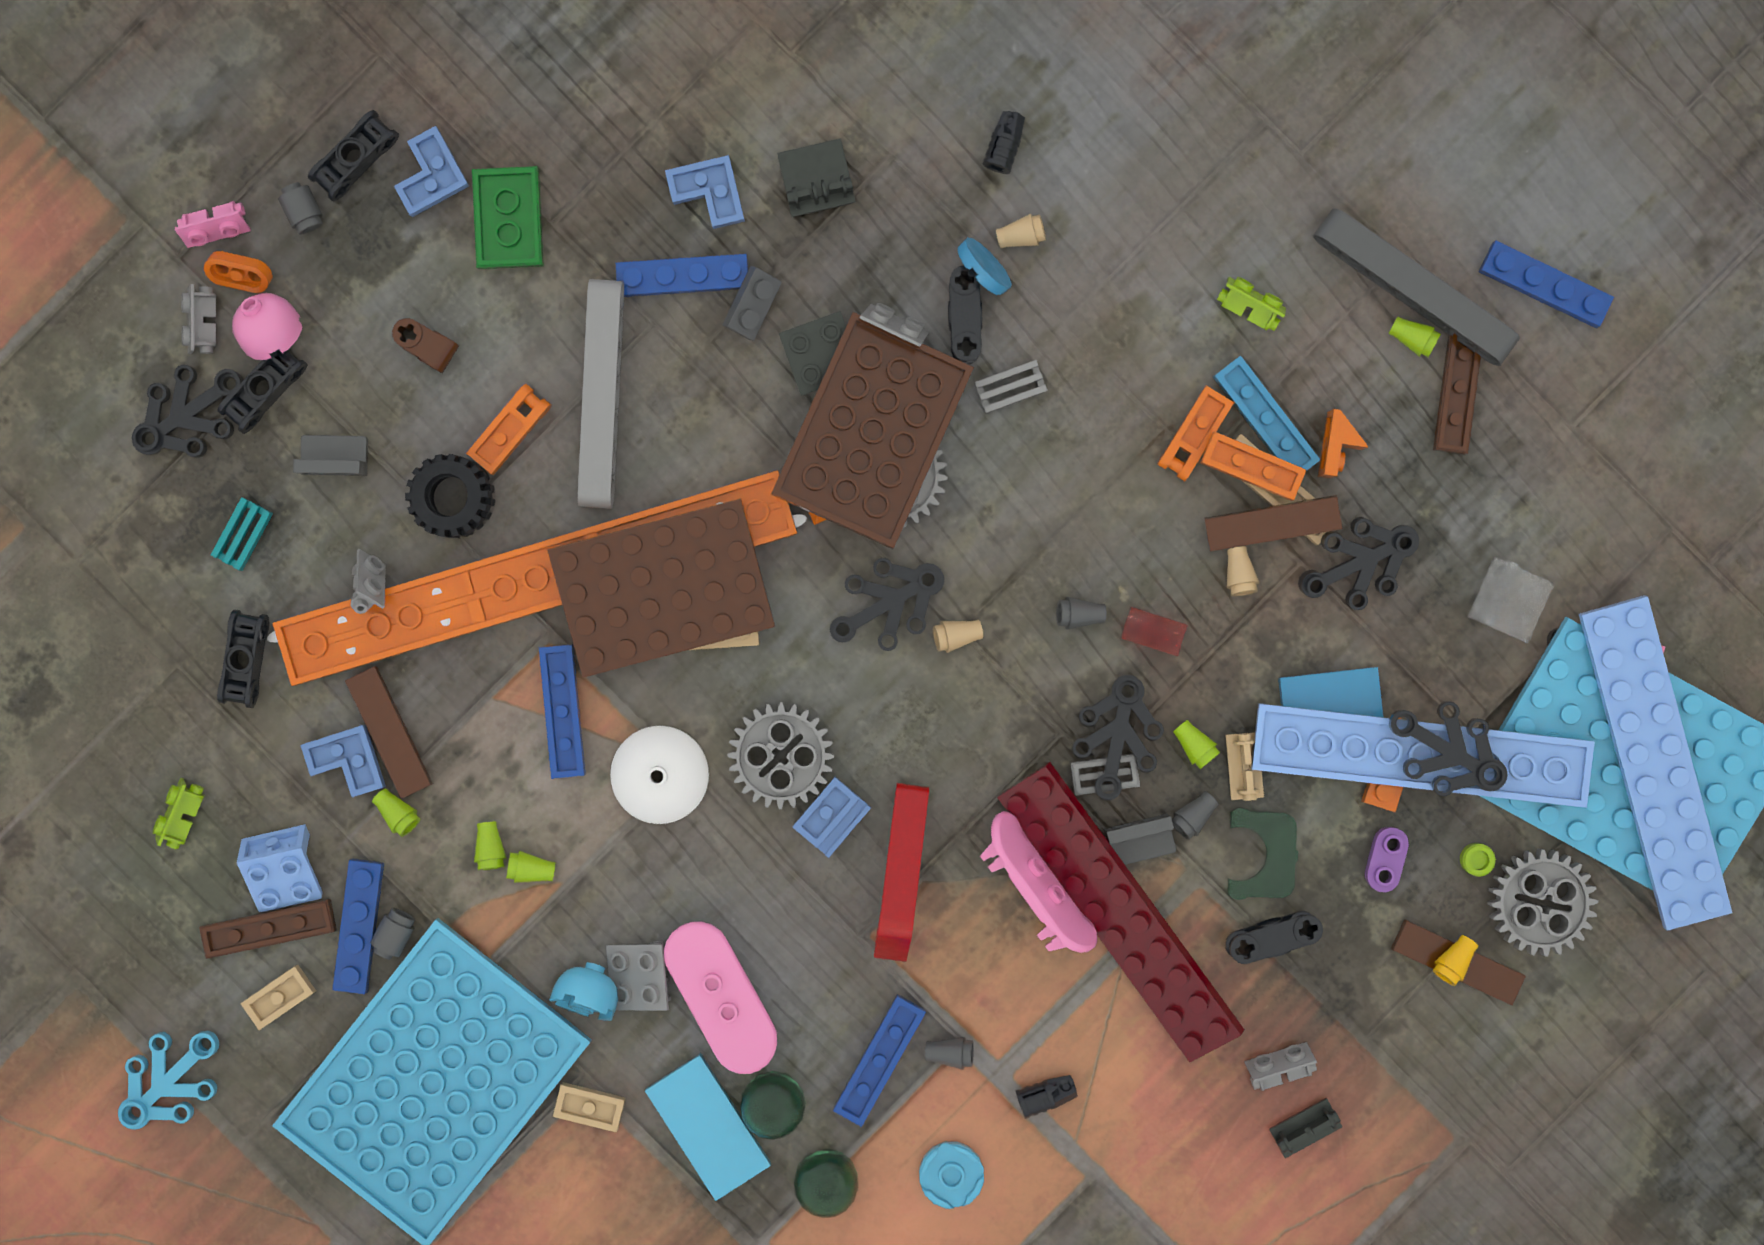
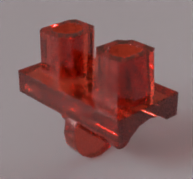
(1153, 631)

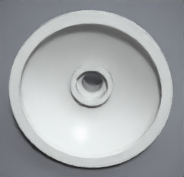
(683, 771)

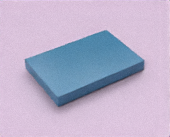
(1337, 691)

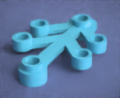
(164, 1083)

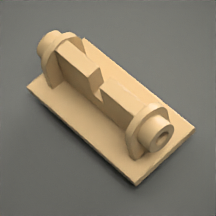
(1243, 781)

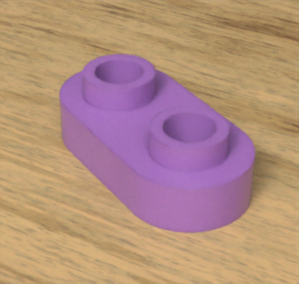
(1384, 859)

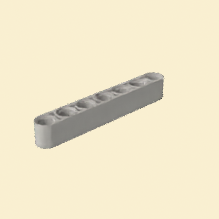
(600, 393)

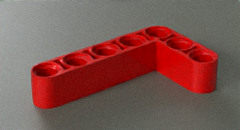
(902, 873)

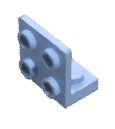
(278, 868)

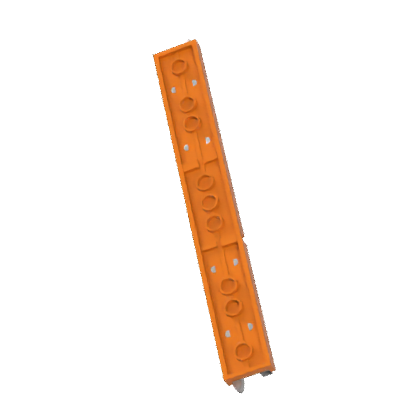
(485, 591)

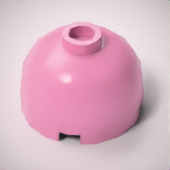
(265, 325)

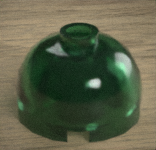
(772, 1105)
(826, 1183)

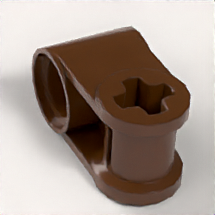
(428, 345)

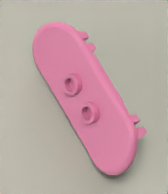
(1038, 886)
(720, 997)

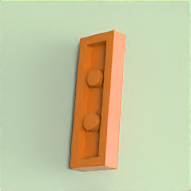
(1253, 466)

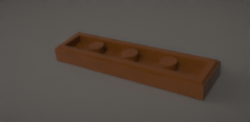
(1457, 398)
(1273, 523)
(388, 732)
(268, 928)
(1481, 974)

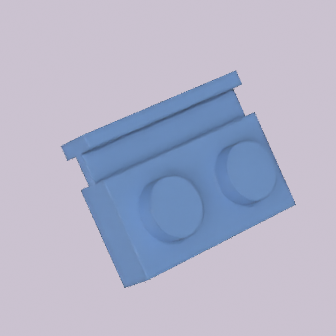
(831, 817)

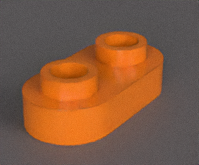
(238, 272)

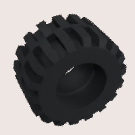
(424, 486)

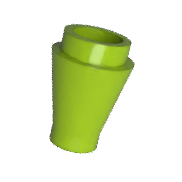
(1415, 336)
(1196, 744)
(397, 814)
(489, 847)
(529, 868)

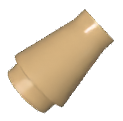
(1023, 232)
(1240, 572)
(955, 634)

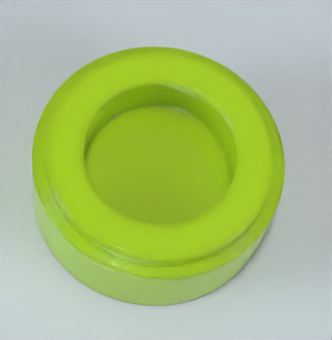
(1477, 859)

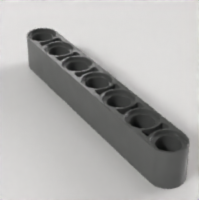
(1416, 287)

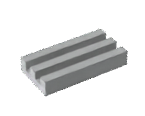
(1037, 376)
(1076, 777)

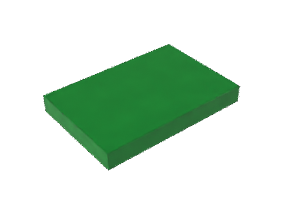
(507, 217)

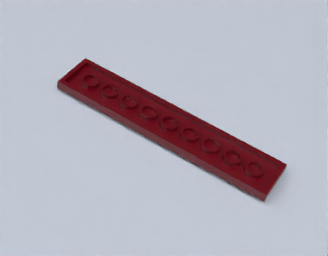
(1121, 913)

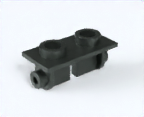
(1306, 1128)

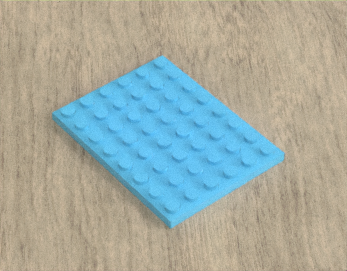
(1567, 703)
(432, 1082)

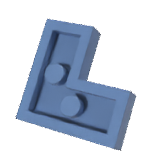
(439, 174)
(712, 181)
(352, 752)

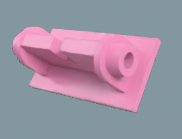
(199, 229)

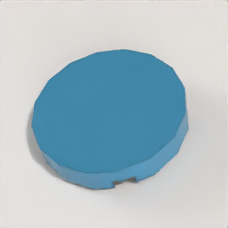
(989, 270)

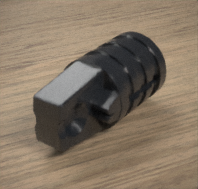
(1004, 143)
(1046, 1095)

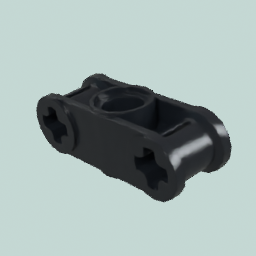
(347, 173)
(965, 314)
(246, 397)
(233, 674)
(1274, 937)

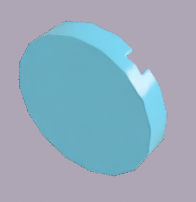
(951, 1174)

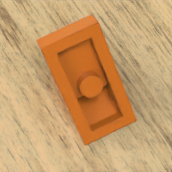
(1337, 434)

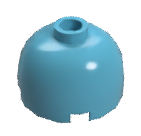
(586, 991)

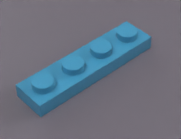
(1264, 414)

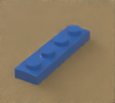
(682, 275)
(1546, 284)
(562, 711)
(358, 926)
(879, 1060)

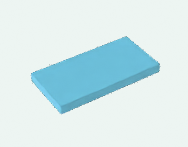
(708, 1127)

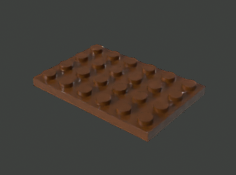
(872, 431)
(661, 588)

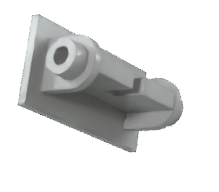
(196, 332)
(368, 582)
(1294, 1060)

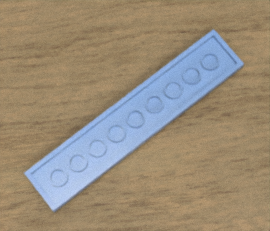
(1369, 752)
(1655, 762)

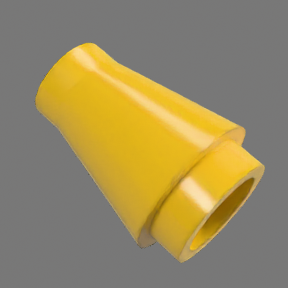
(1455, 961)

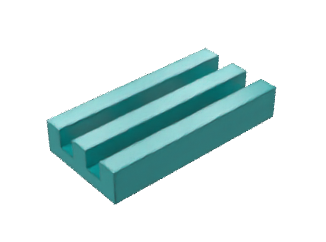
(230, 529)

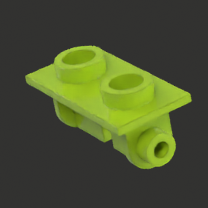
(1263, 306)
(171, 825)

